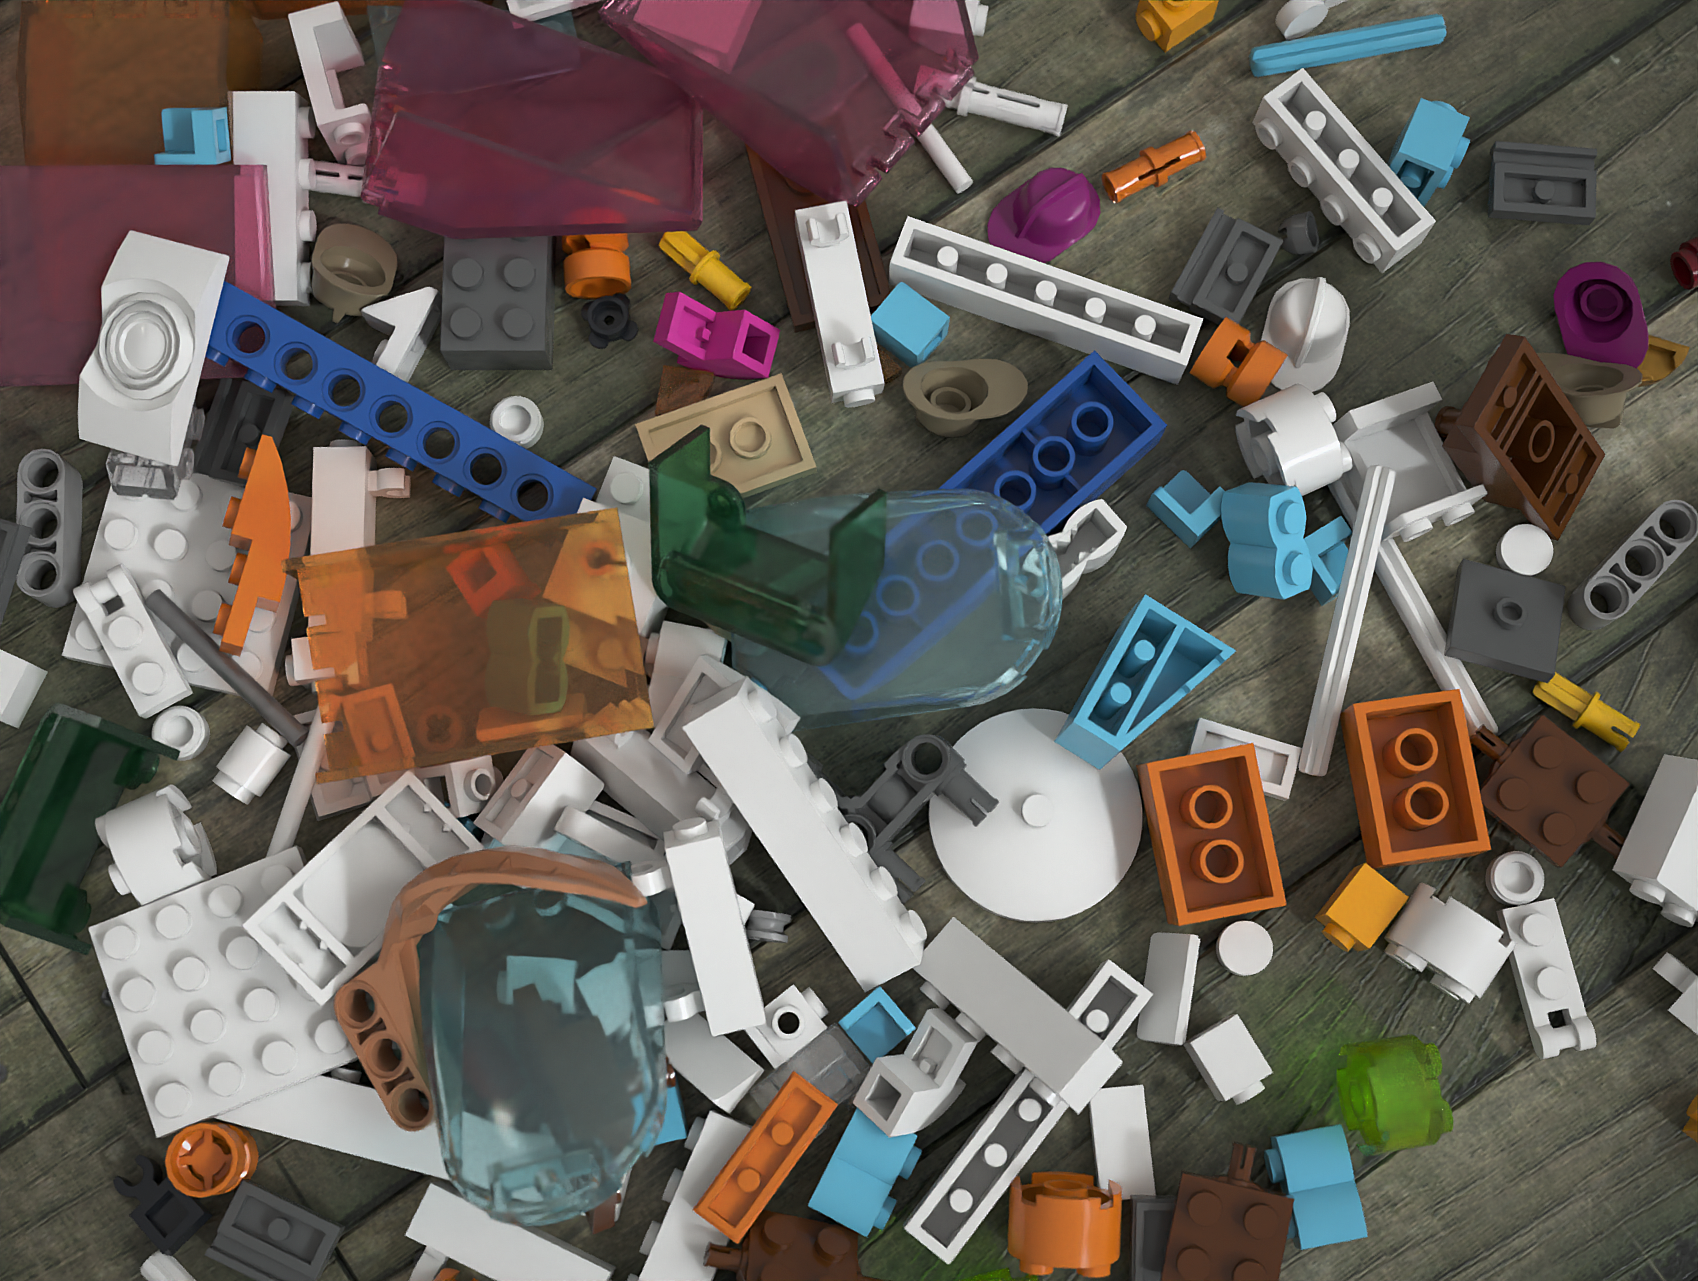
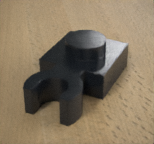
(164, 1212)

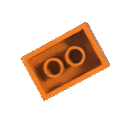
(1414, 779)
(1211, 835)

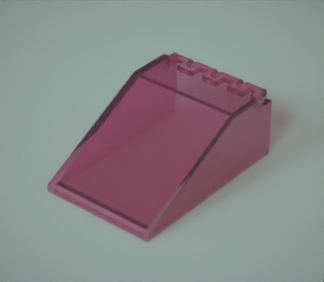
(811, 81)
(526, 131)
(64, 233)

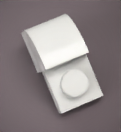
(920, 1085)

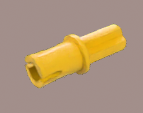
(705, 268)
(1586, 710)

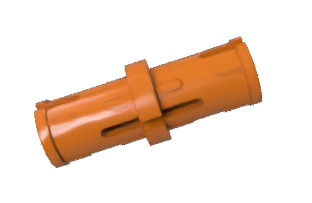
(1153, 166)

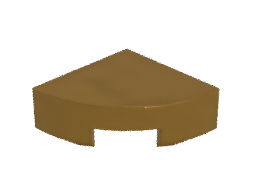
(1661, 360)

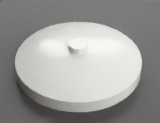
(1059, 825)

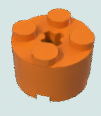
(1064, 1223)

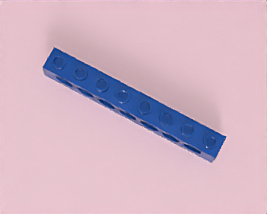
(379, 390)

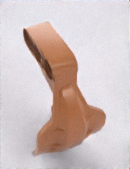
(396, 974)

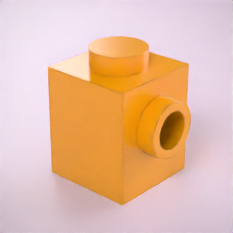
(1173, 20)
(1360, 909)

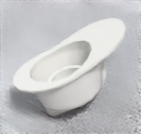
(1310, 326)

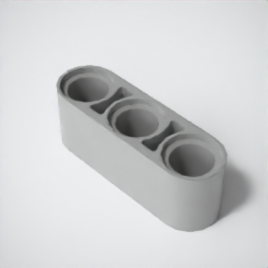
(36, 508)
(1652, 551)

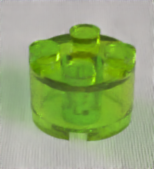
(1393, 1094)

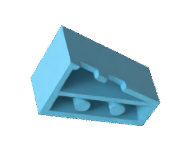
(1138, 679)

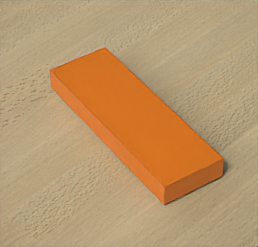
(765, 1157)

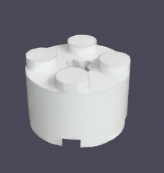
(1293, 439)
(156, 846)
(1448, 941)

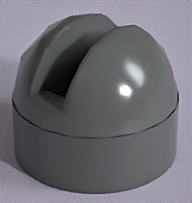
(1301, 233)

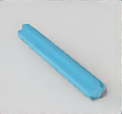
(1347, 45)

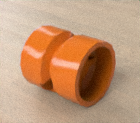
(596, 265)
(1255, 373)
(211, 1158)

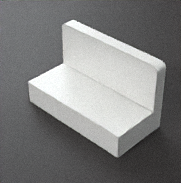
(535, 797)

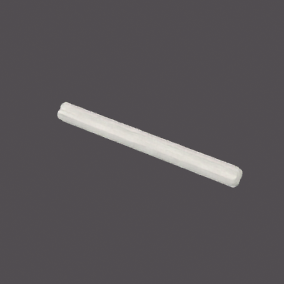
(1418, 616)
(1347, 620)

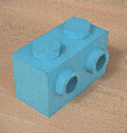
(1429, 148)

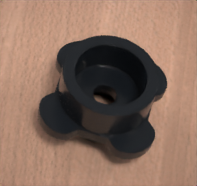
(612, 306)

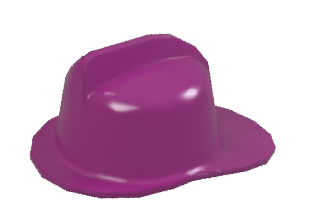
(1045, 215)
(1601, 314)

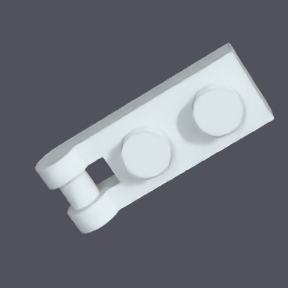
(133, 642)
(1546, 978)

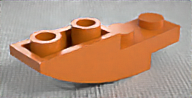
(263, 528)

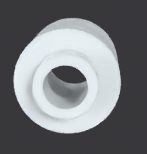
(252, 763)

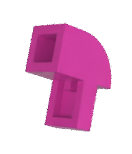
(717, 342)

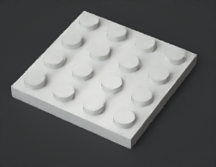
(189, 558)
(207, 1005)

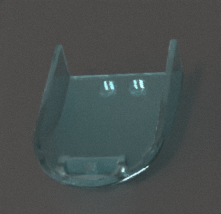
(950, 623)
(544, 1048)

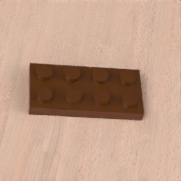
(778, 202)

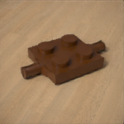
(1550, 791)
(1227, 1226)
(791, 1250)

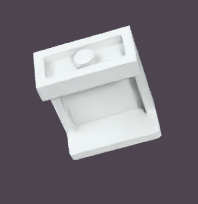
(325, 48)
(1403, 437)

